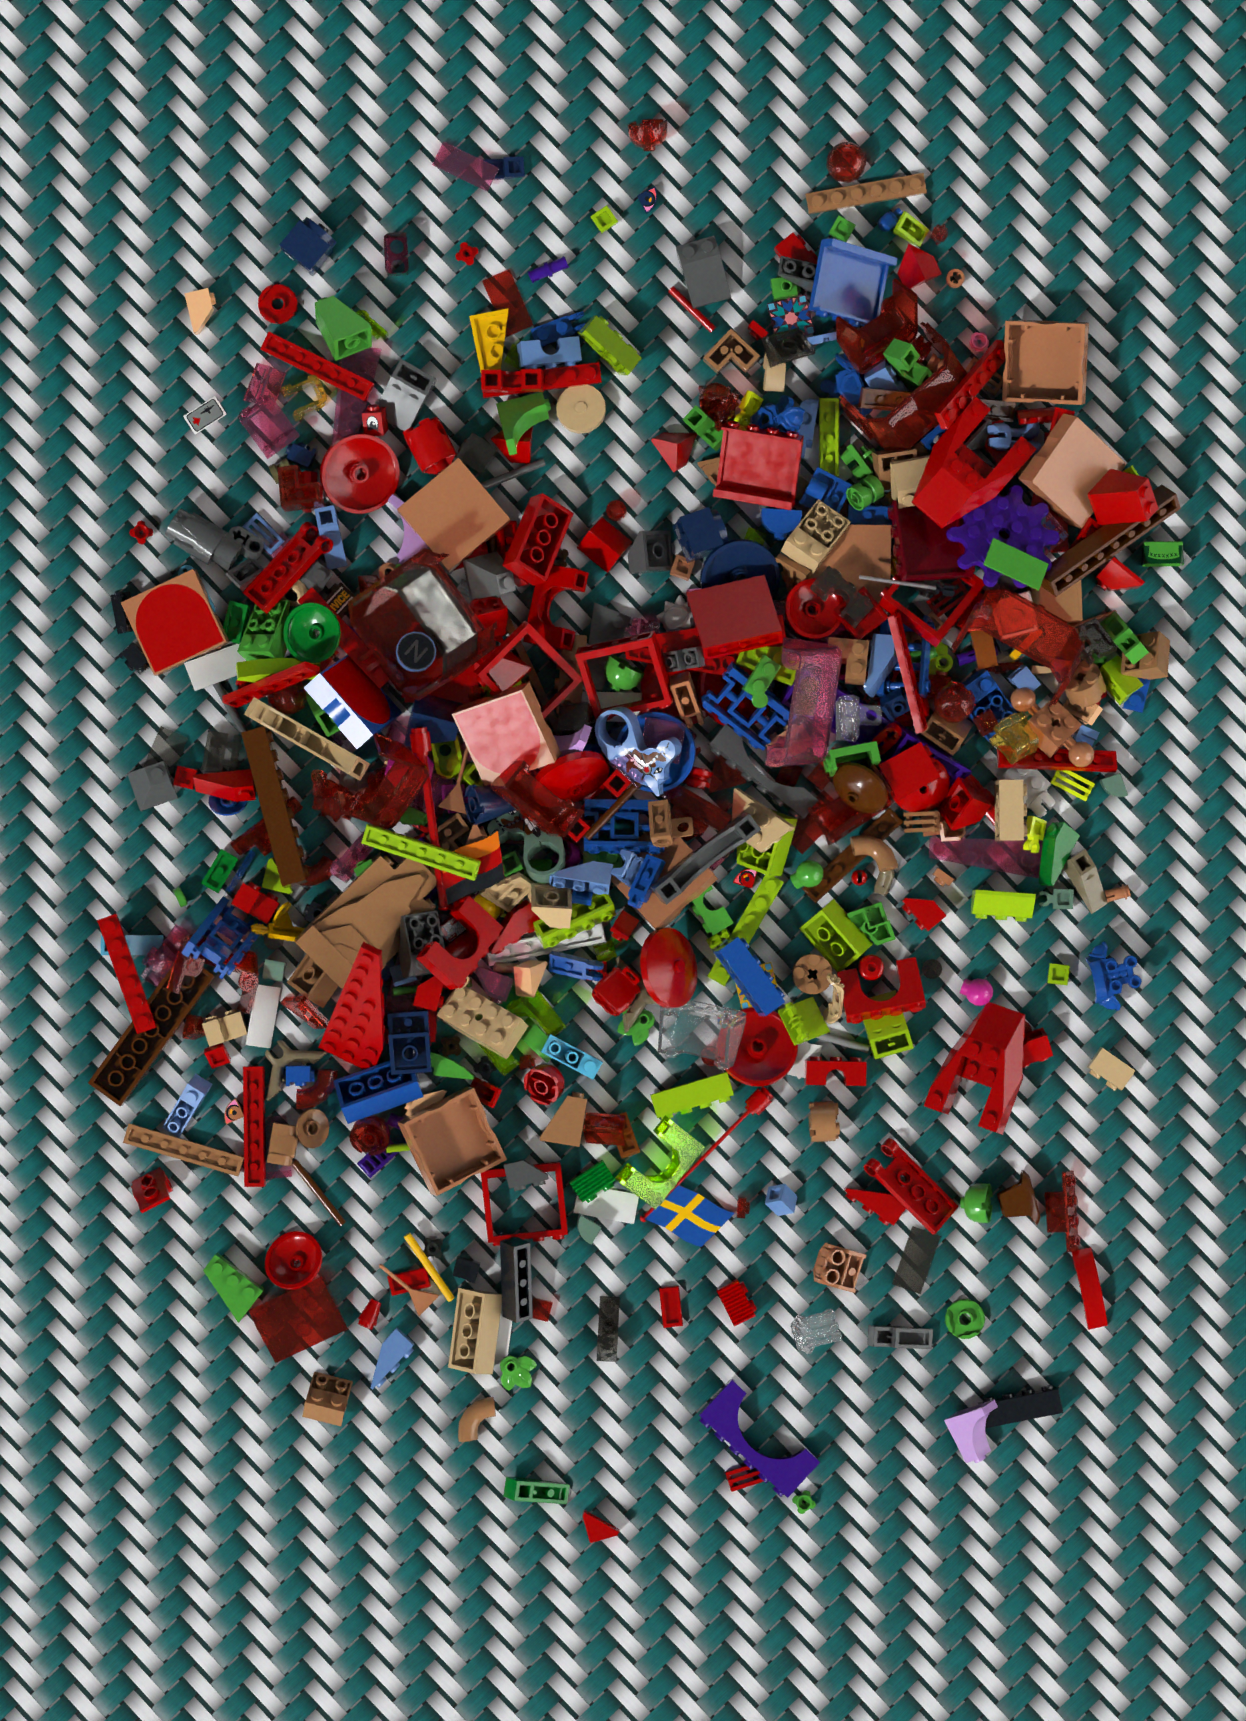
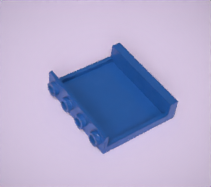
(849, 282)

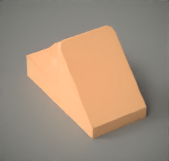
(1084, 714)

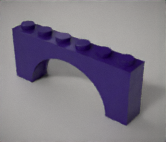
(783, 1472)

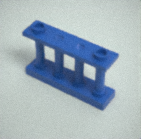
(924, 684)

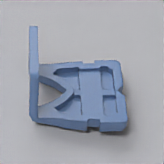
(629, 870)

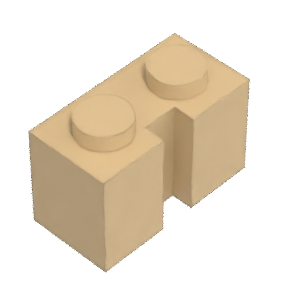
(225, 1028)
(1111, 1069)

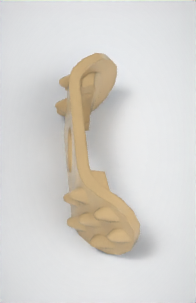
(834, 1009)

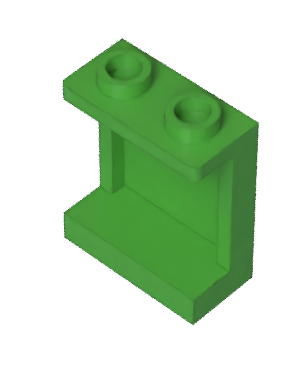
(851, 753)

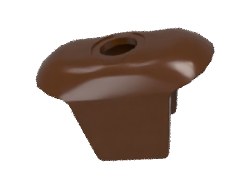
(1019, 1199)

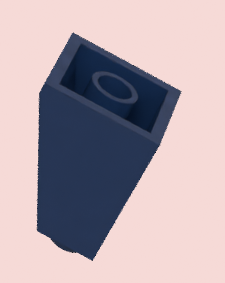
(437, 716)

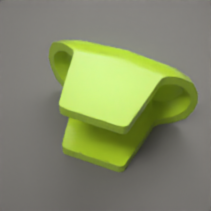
(449, 765)

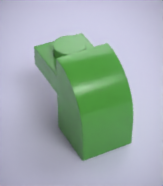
(704, 427)
(535, 1038)

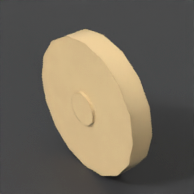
(581, 409)

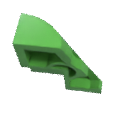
(873, 923)

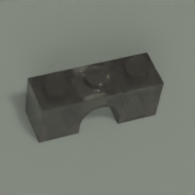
(832, 583)

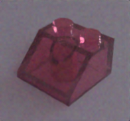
(495, 984)

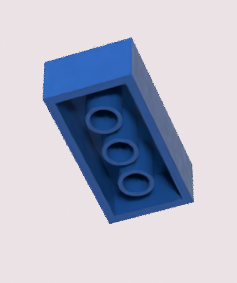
(749, 976)
(375, 1091)

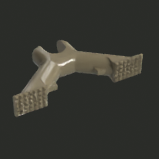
(639, 1004)
(289, 1056)

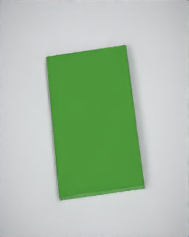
(1015, 564)

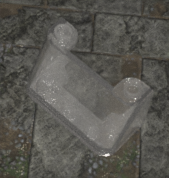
(702, 1032)

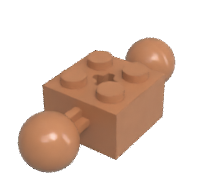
(1053, 727)

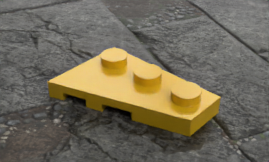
(489, 338)

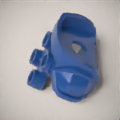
(847, 384)
(781, 416)
(1110, 976)

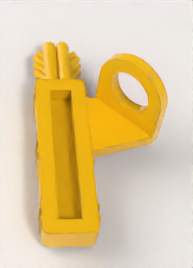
(281, 926)

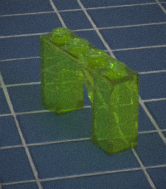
(536, 1008)
(656, 1187)

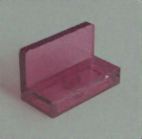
(264, 381)
(436, 784)

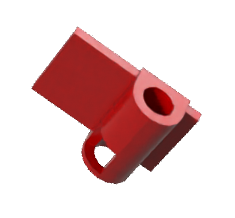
(151, 1189)

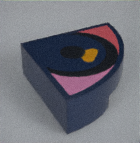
(648, 199)

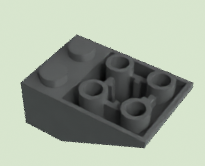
(406, 394)
(415, 933)

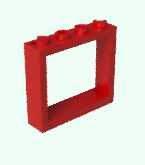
(919, 626)
(508, 644)
(621, 645)
(535, 1235)

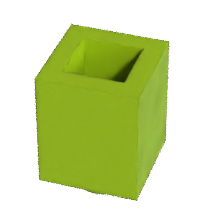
(470, 776)

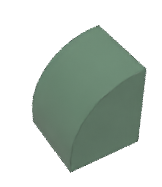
(1114, 786)
(274, 970)
(587, 1228)

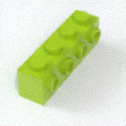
(582, 918)
(692, 1094)

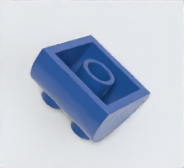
(780, 522)

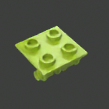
(803, 1020)

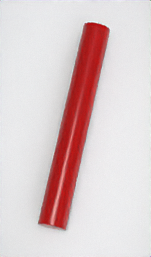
(688, 306)

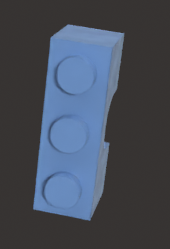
(532, 356)

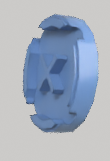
(822, 338)

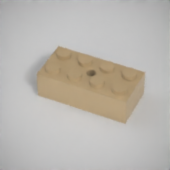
(482, 1021)

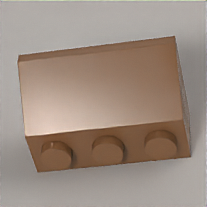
(312, 982)

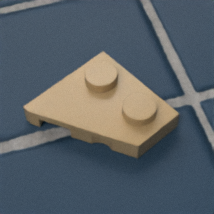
(508, 891)

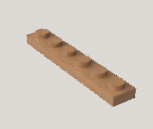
(866, 193)
(183, 1149)

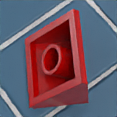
(604, 544)

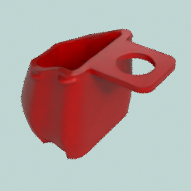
(490, 611)
(616, 990)

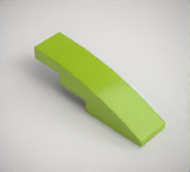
(261, 668)

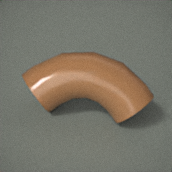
(876, 849)
(473, 1417)

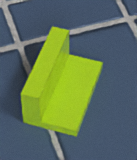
(1117, 684)

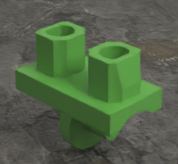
(853, 454)

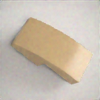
(774, 377)

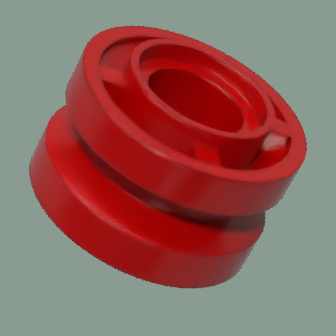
(698, 778)

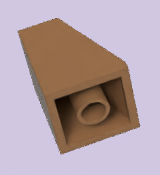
(1066, 605)
(567, 1121)

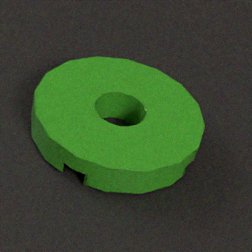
(976, 1323)

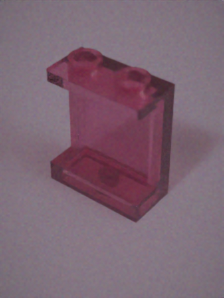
(268, 425)

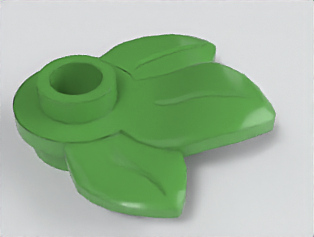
(639, 1030)
(519, 1373)

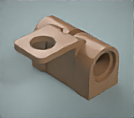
(663, 827)
(282, 1144)

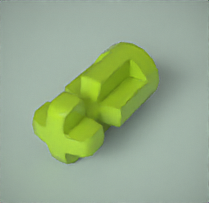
(716, 939)

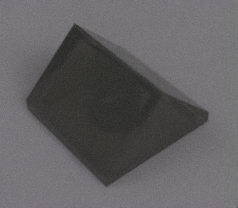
(787, 347)

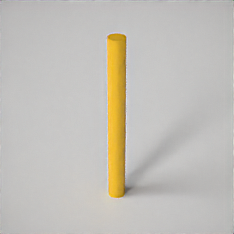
(429, 1267)

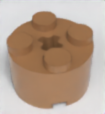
(1086, 685)
(800, 974)
(822, 1121)

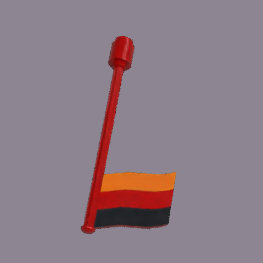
(488, 850)

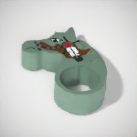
(518, 827)

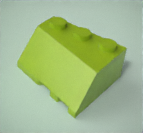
(609, 345)
(771, 861)

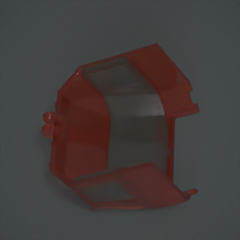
(423, 600)

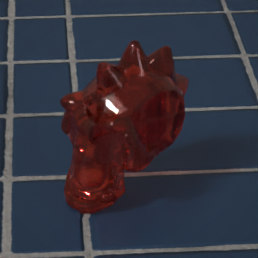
(718, 403)
(325, 797)

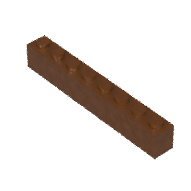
(1104, 545)
(274, 806)

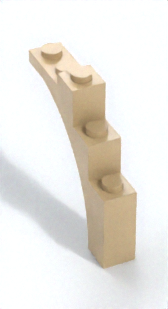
(307, 738)

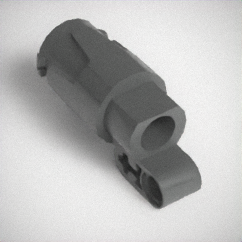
(210, 542)

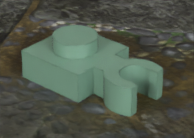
(1061, 898)

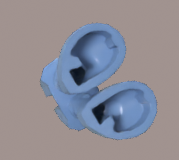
(1004, 441)

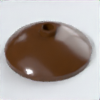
(860, 788)

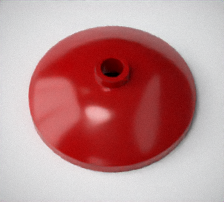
(816, 624)
(929, 798)
(287, 1253)

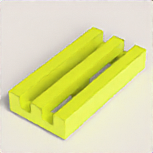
(1087, 790)

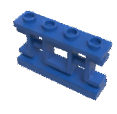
(736, 719)
(628, 811)
(214, 948)

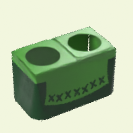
(1162, 553)

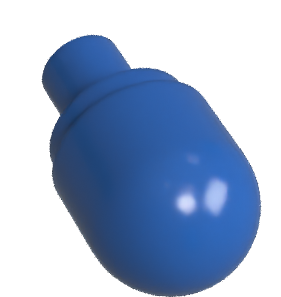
(889, 220)

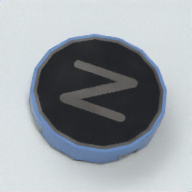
(415, 652)

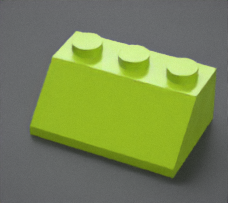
(1002, 905)
(835, 936)

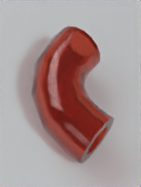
(319, 872)
(319, 1091)

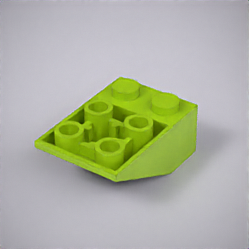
(889, 1033)

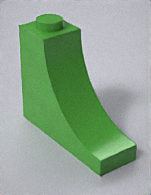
(520, 415)

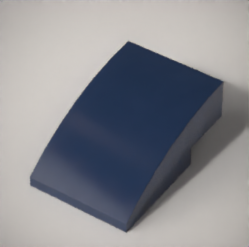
(409, 1041)

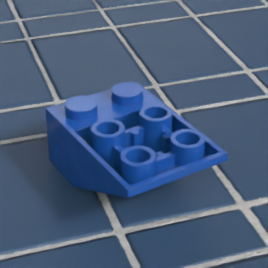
(988, 696)

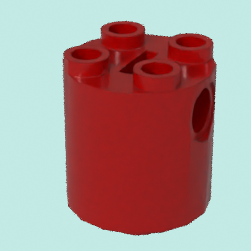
(430, 446)

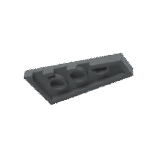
(605, 626)

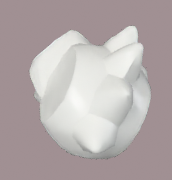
(676, 616)

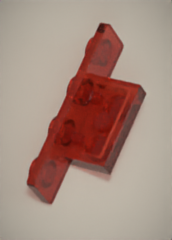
(258, 834)
(1062, 1213)

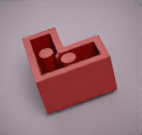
(256, 903)

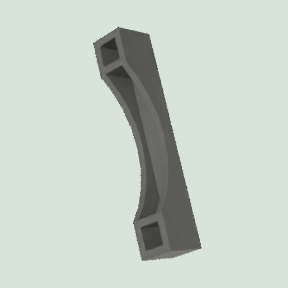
(731, 747)
(690, 868)

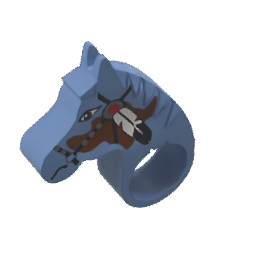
(640, 763)

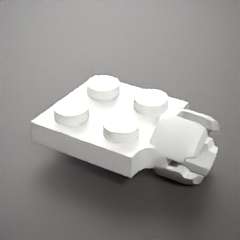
(1036, 789)

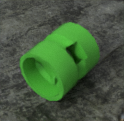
(865, 492)

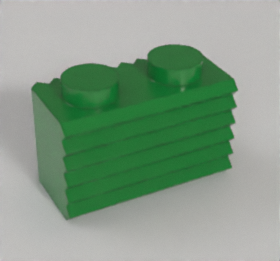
(592, 1181)

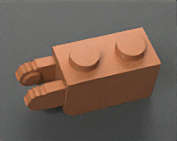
(686, 698)

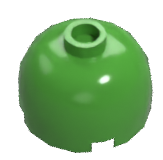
(622, 674)
(978, 1203)

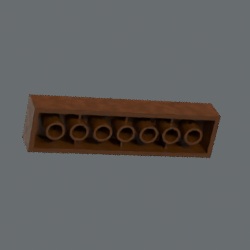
(137, 1052)

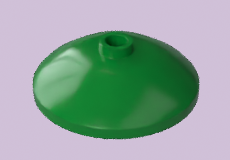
(301, 629)

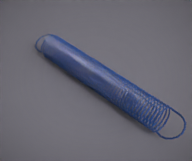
(241, 867)

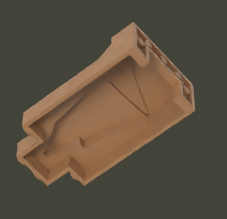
(368, 913)

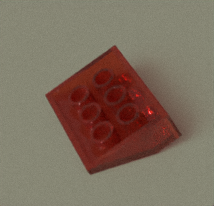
(298, 1319)

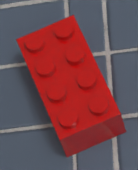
(538, 539)

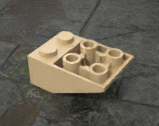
(815, 536)

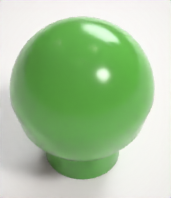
(807, 874)

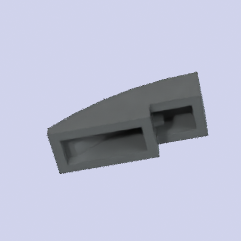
(899, 1337)

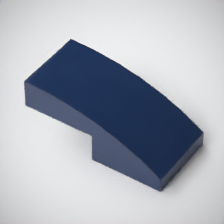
(508, 167)

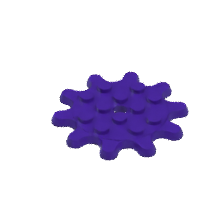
(1000, 514)

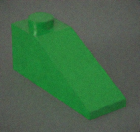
(1055, 851)
(536, 1490)

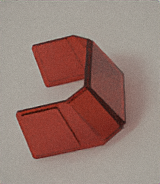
(914, 414)
(1029, 631)

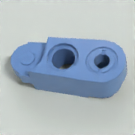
(808, 425)

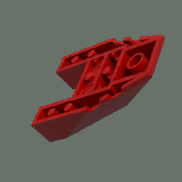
(959, 479)
(989, 1055)

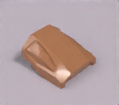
(838, 1267)

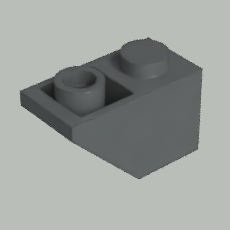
(523, 1173)

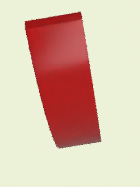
(1090, 1288)

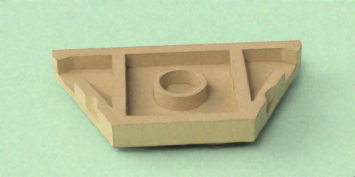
(771, 824)

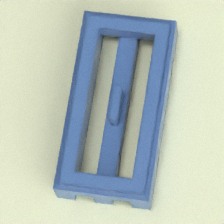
(251, 522)

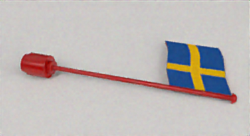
(690, 1213)

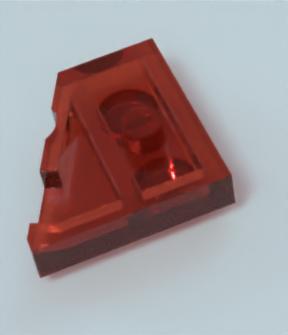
(724, 776)
(305, 1010)

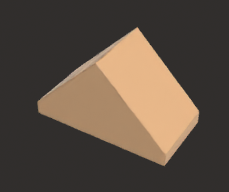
(528, 977)

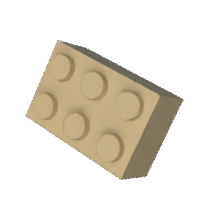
(1010, 810)

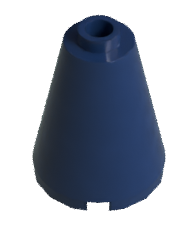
(484, 804)

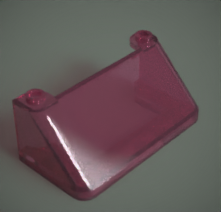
(811, 703)

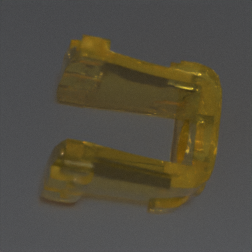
(313, 381)
(1015, 737)

